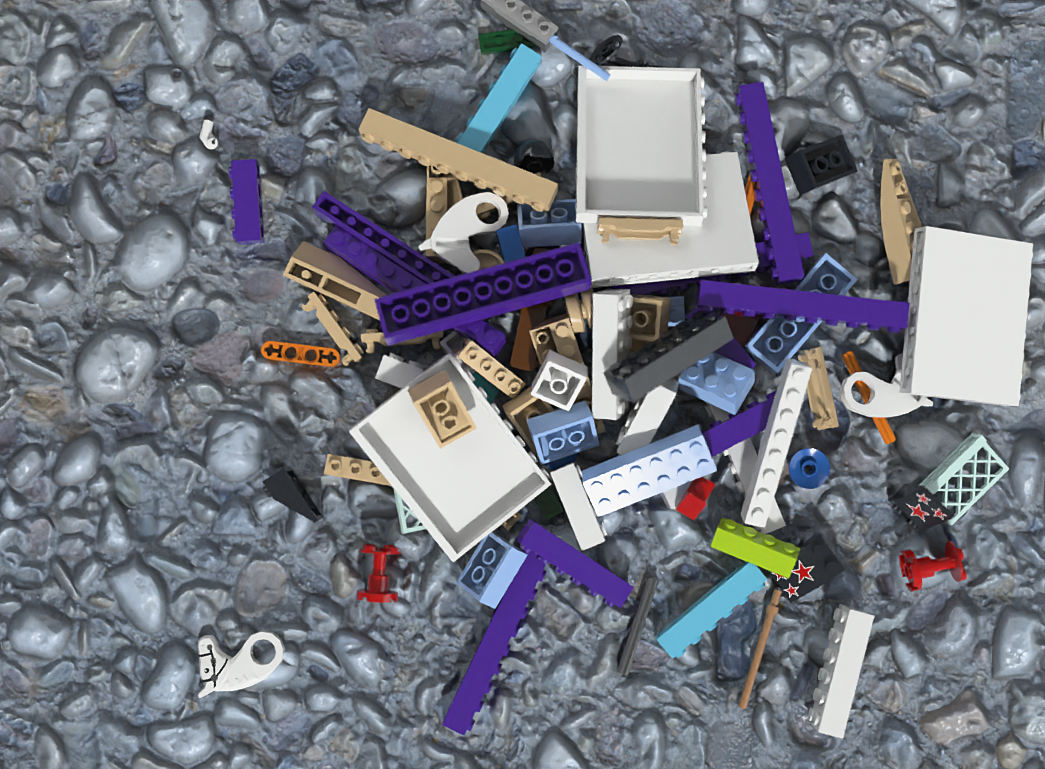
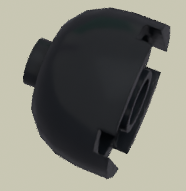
(534, 156)

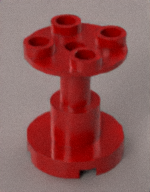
(918, 568)
(378, 581)

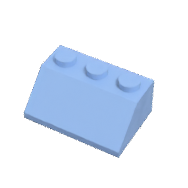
(563, 432)

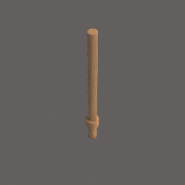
(771, 610)

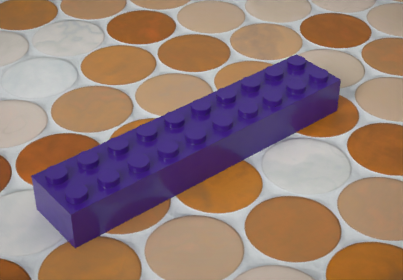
(483, 294)

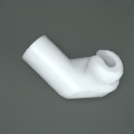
(206, 136)

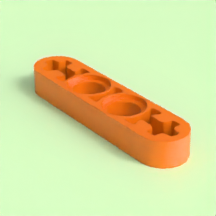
(301, 353)

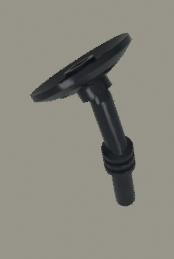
(607, 53)

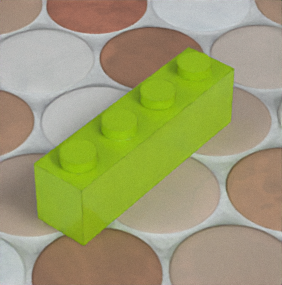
(755, 547)

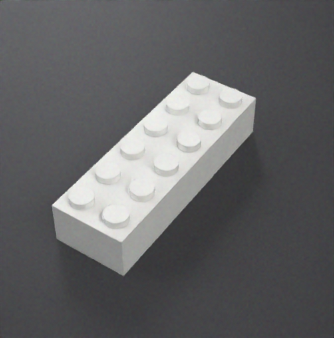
(610, 346)
(840, 670)

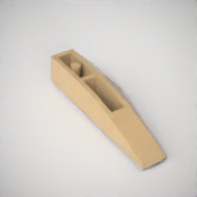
(442, 194)
(898, 220)
(333, 278)
(558, 336)

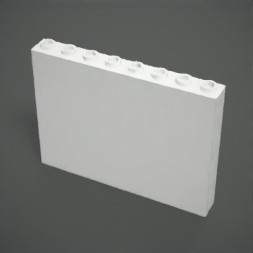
(640, 144)
(715, 248)
(966, 317)
(463, 486)

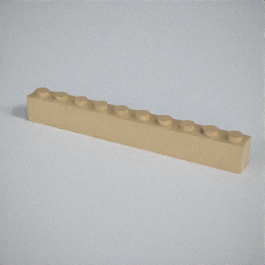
(458, 160)

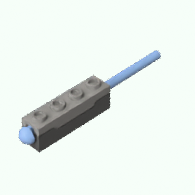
(536, 29)

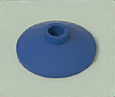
(819, 468)

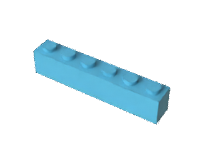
(501, 99)
(710, 609)

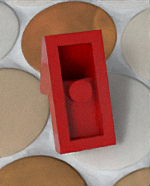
(695, 497)

